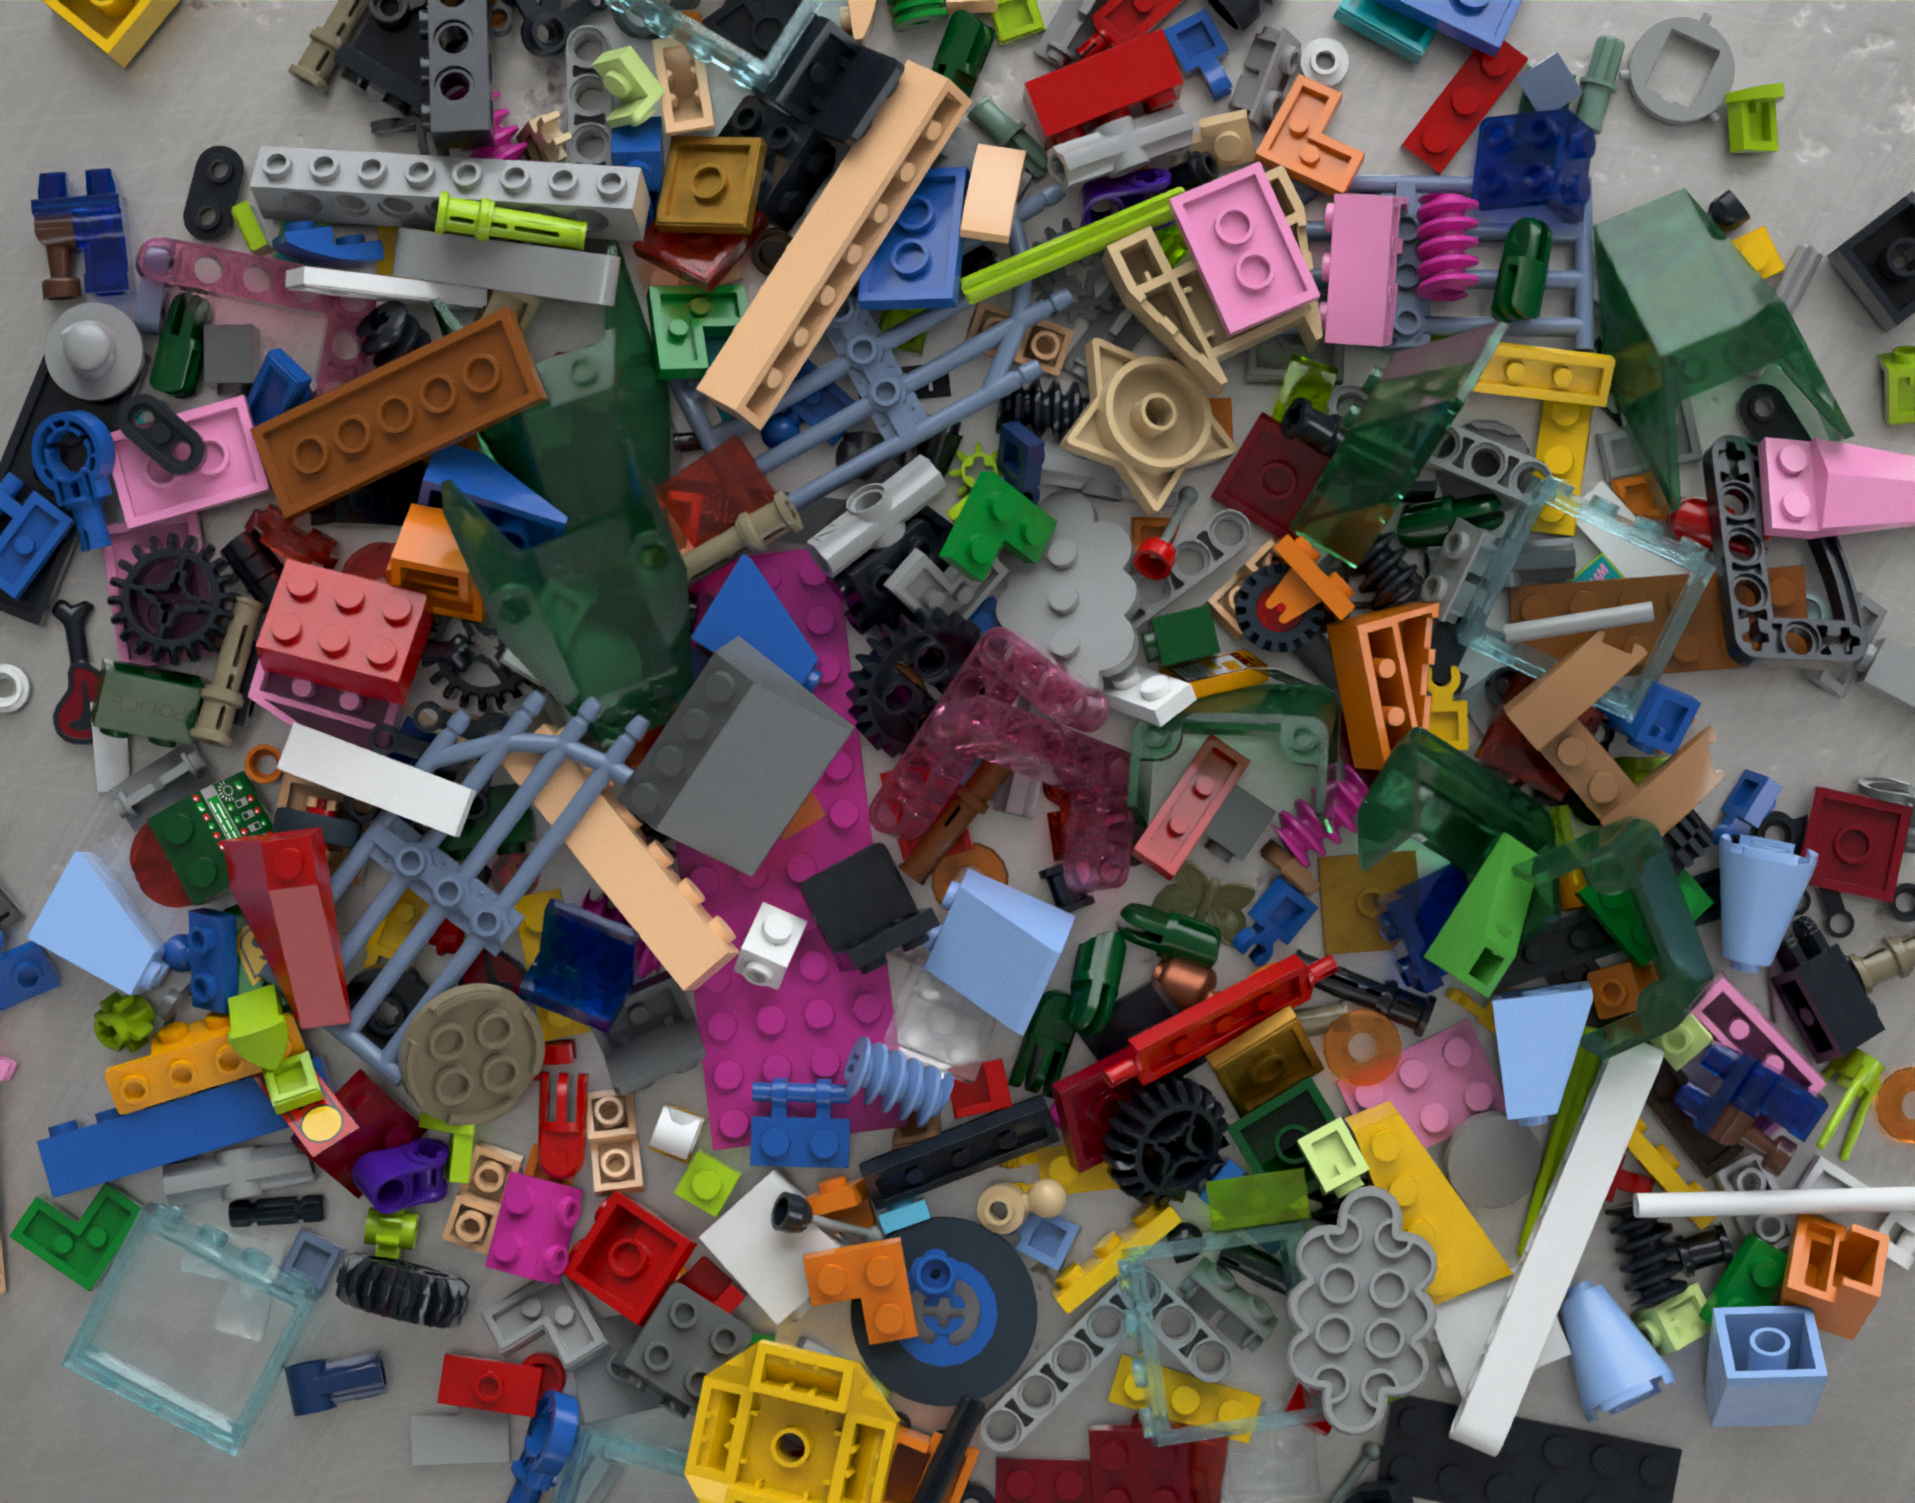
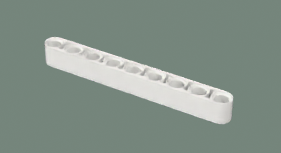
(1554, 1248)

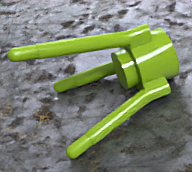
(1859, 1079)

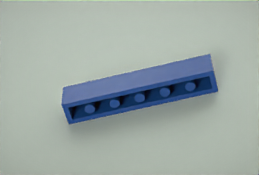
(160, 1133)

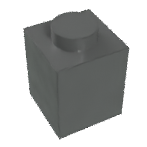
(231, 358)
(1237, 825)

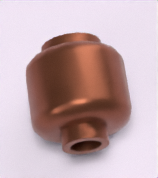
(1185, 982)

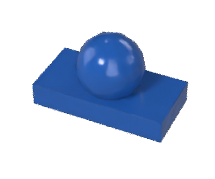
(278, 387)

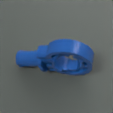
(83, 489)
(545, 1447)

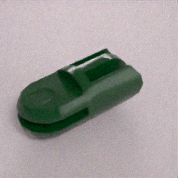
(964, 50)
(1522, 271)
(181, 346)
(1430, 520)
(1170, 934)
(1095, 982)
(1044, 1045)

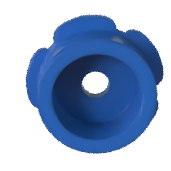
(944, 1283)

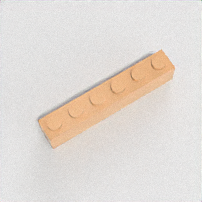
(634, 873)

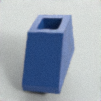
(642, 148)

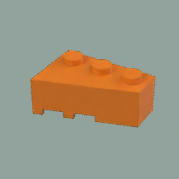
(1383, 676)

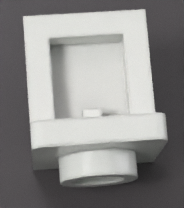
(769, 946)

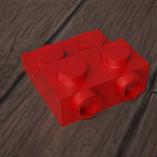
(629, 1257)

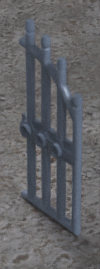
(1412, 316)
(880, 381)
(451, 887)

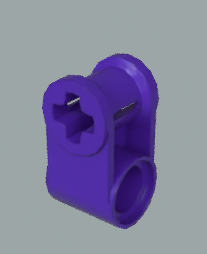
(1124, 192)
(401, 1177)

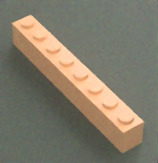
(834, 246)

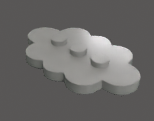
(1077, 593)
(1362, 1310)

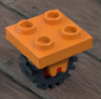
(1285, 602)

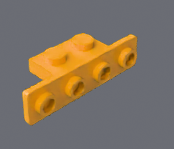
(186, 1061)

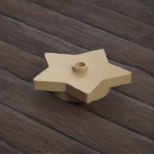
(1145, 421)

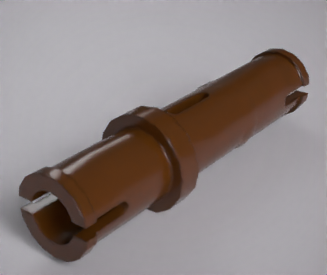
(954, 820)

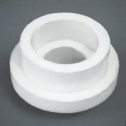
(1335, 50)
(21, 688)

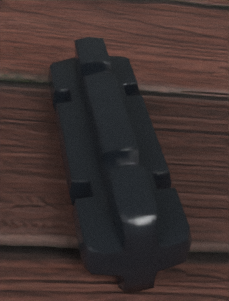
(277, 1211)

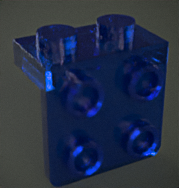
(1534, 162)
(1414, 918)
(582, 966)

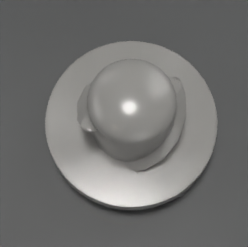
(94, 352)

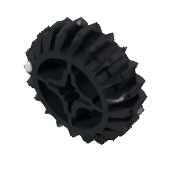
(170, 621)
(509, 681)
(1165, 1140)
(402, 1290)

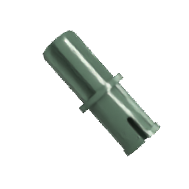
(1600, 81)
(1009, 134)

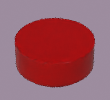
(554, 1374)

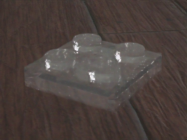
(939, 1025)

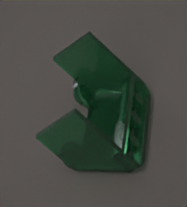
(1301, 715)
(1457, 812)
(1634, 860)

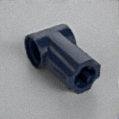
(322, 1384)

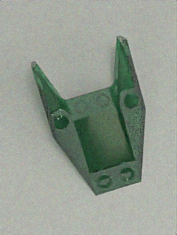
(1686, 317)
(1392, 440)
(571, 441)
(594, 606)

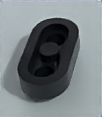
(214, 193)
(1781, 421)
(163, 436)

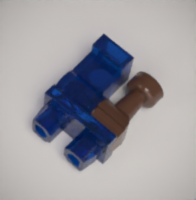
(89, 223)
(1739, 1096)

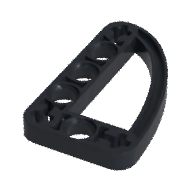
(1730, 572)

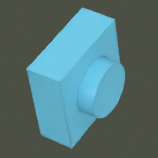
(904, 1214)

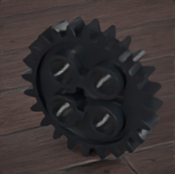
(895, 718)

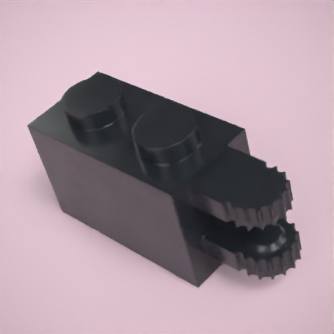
(1823, 994)

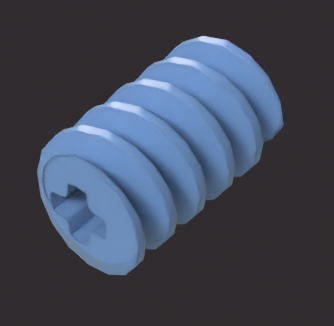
(896, 1081)

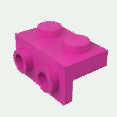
(534, 1228)

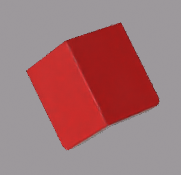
(986, 1094)
(714, 1285)

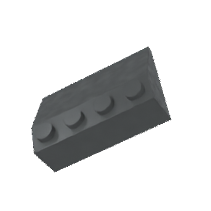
(736, 759)

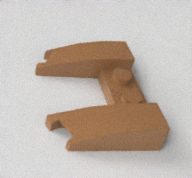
(1549, 720)

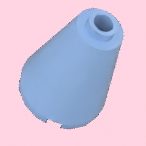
(1759, 897)
(1609, 1353)

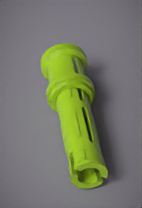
(485, 220)

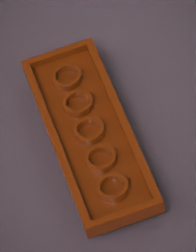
(399, 413)
(1702, 640)

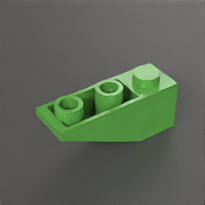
(1487, 922)

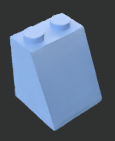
(100, 928)
(997, 947)
(1538, 1044)
(1764, 1366)

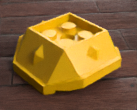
(783, 1390)

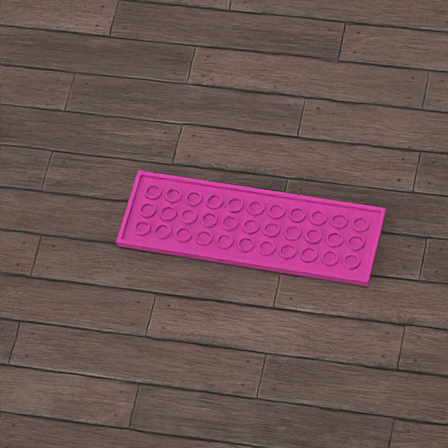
(817, 1011)

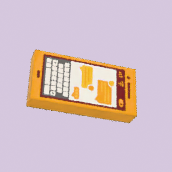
(1220, 673)

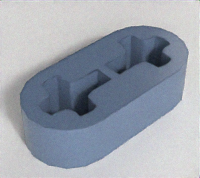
(153, 300)

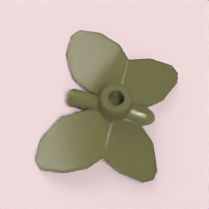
(1197, 892)

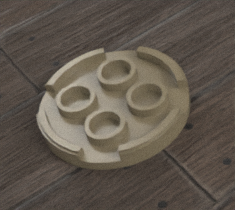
(471, 1054)

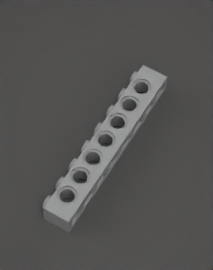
(407, 189)

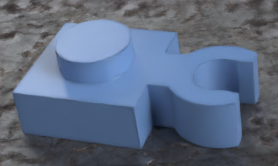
(1047, 1239)

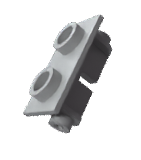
(1068, 31)
(1276, 58)
(1116, 328)
(1462, 552)
(162, 784)
(1247, 1316)

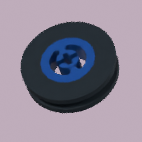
(996, 1348)

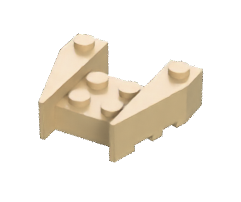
(1179, 309)

